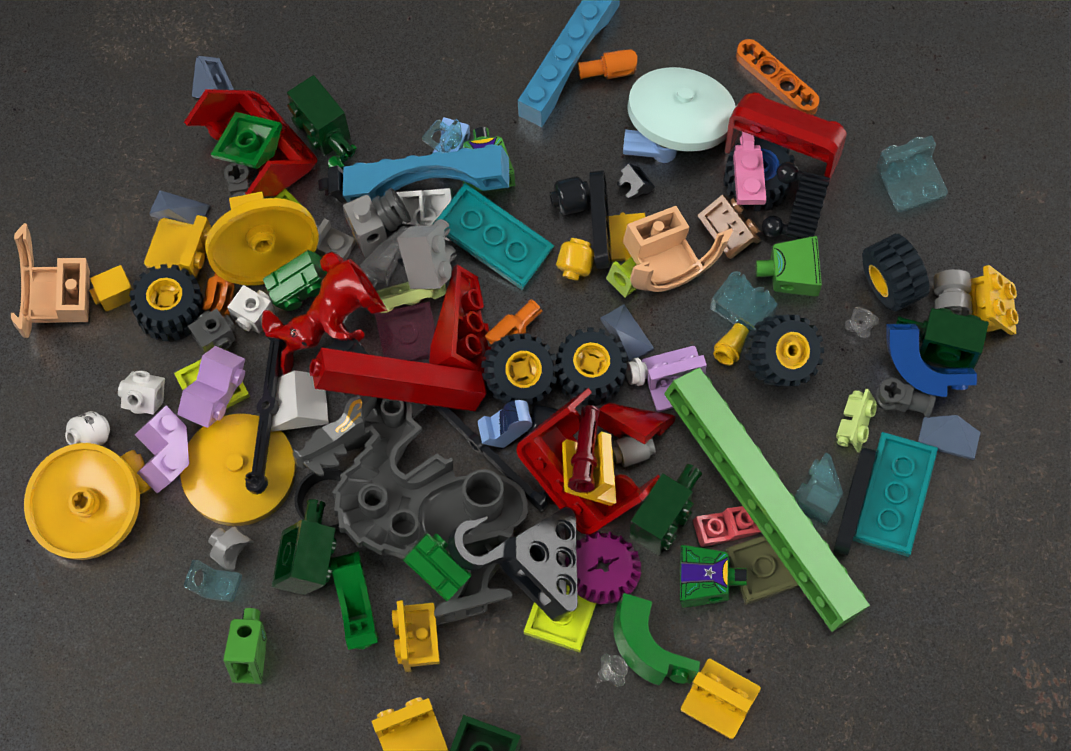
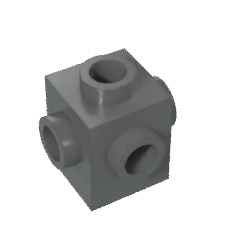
(213, 330)

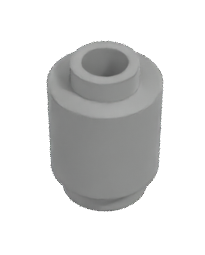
(630, 451)

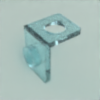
(450, 138)
(216, 583)

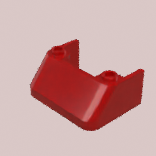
(787, 128)
(292, 155)
(544, 459)

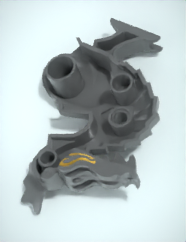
(413, 503)

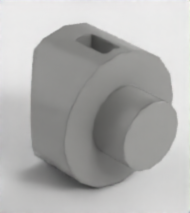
(227, 546)

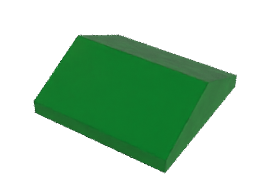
(248, 140)

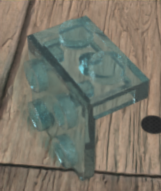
(911, 174)

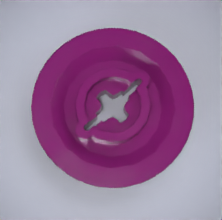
(622, 574)

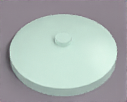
(680, 109)

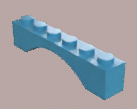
(548, 82)
(482, 167)

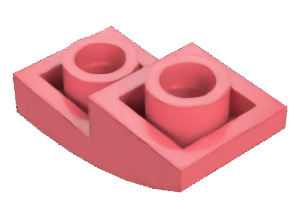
(724, 527)

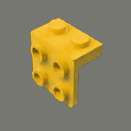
(179, 244)
(410, 728)

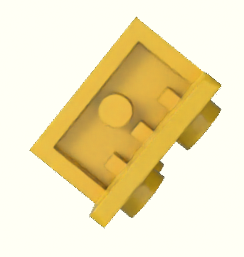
(994, 300)
(603, 474)
(417, 635)
(720, 698)

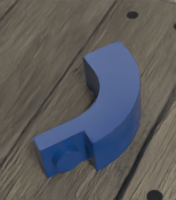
(905, 354)

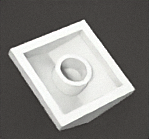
(299, 402)

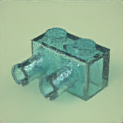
(741, 302)

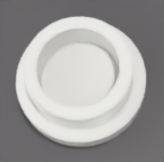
(636, 372)

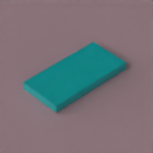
(495, 236)
(895, 494)

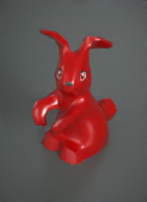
(340, 294)

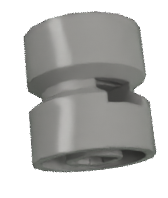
(953, 291)

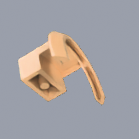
(663, 254)
(50, 292)

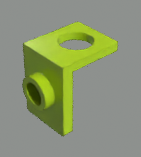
(620, 276)

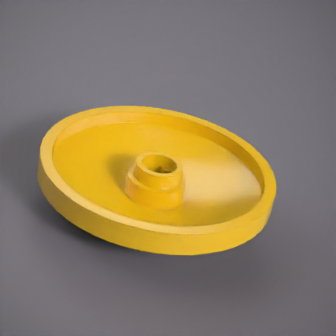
(259, 239)
(218, 468)
(82, 501)

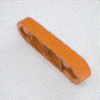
(773, 80)

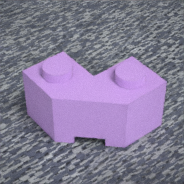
(215, 384)
(167, 439)

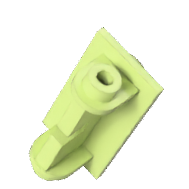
(856, 431)

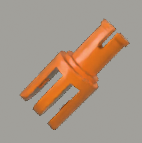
(610, 65)
(218, 295)
(515, 323)

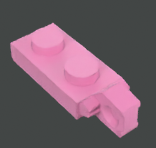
(749, 172)

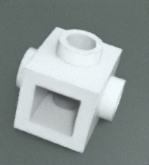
(248, 308)
(141, 392)

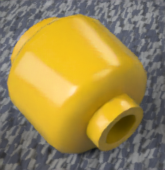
(575, 259)

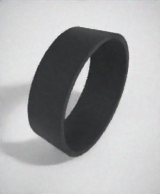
(310, 480)

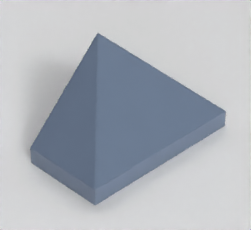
(209, 75)
(177, 208)
(628, 332)
(950, 435)

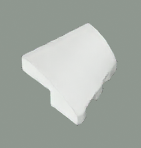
(426, 205)

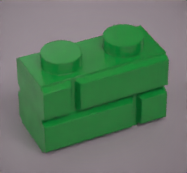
(295, 281)
(436, 565)

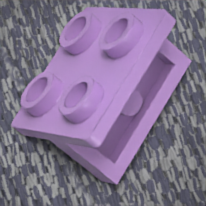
(668, 367)

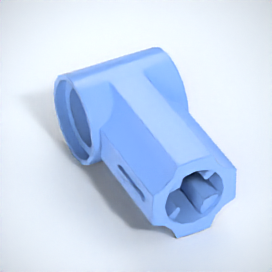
(639, 145)

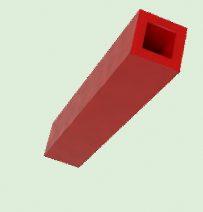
(397, 379)

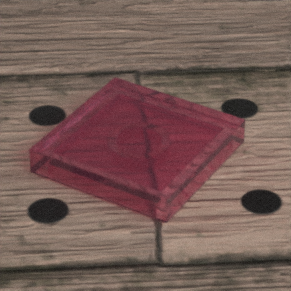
(406, 332)

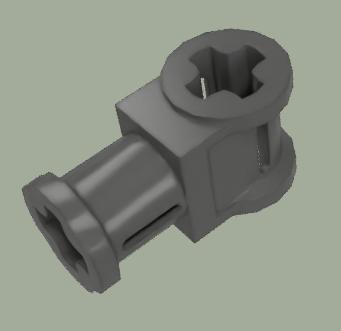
(239, 186)
(903, 398)

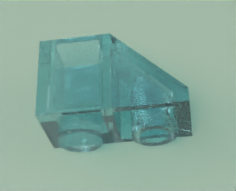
(822, 492)

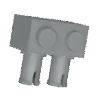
(426, 255)

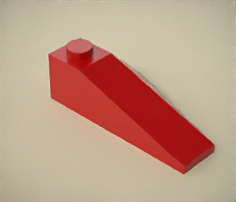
(460, 329)

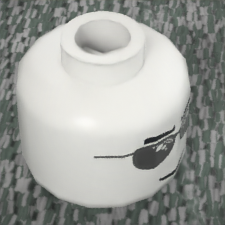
(87, 428)

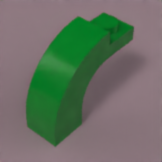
(354, 601)
(641, 650)

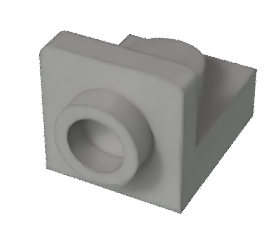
(334, 240)

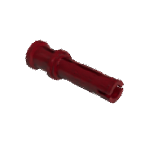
(584, 460)

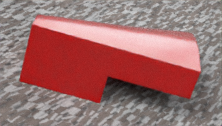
(634, 422)

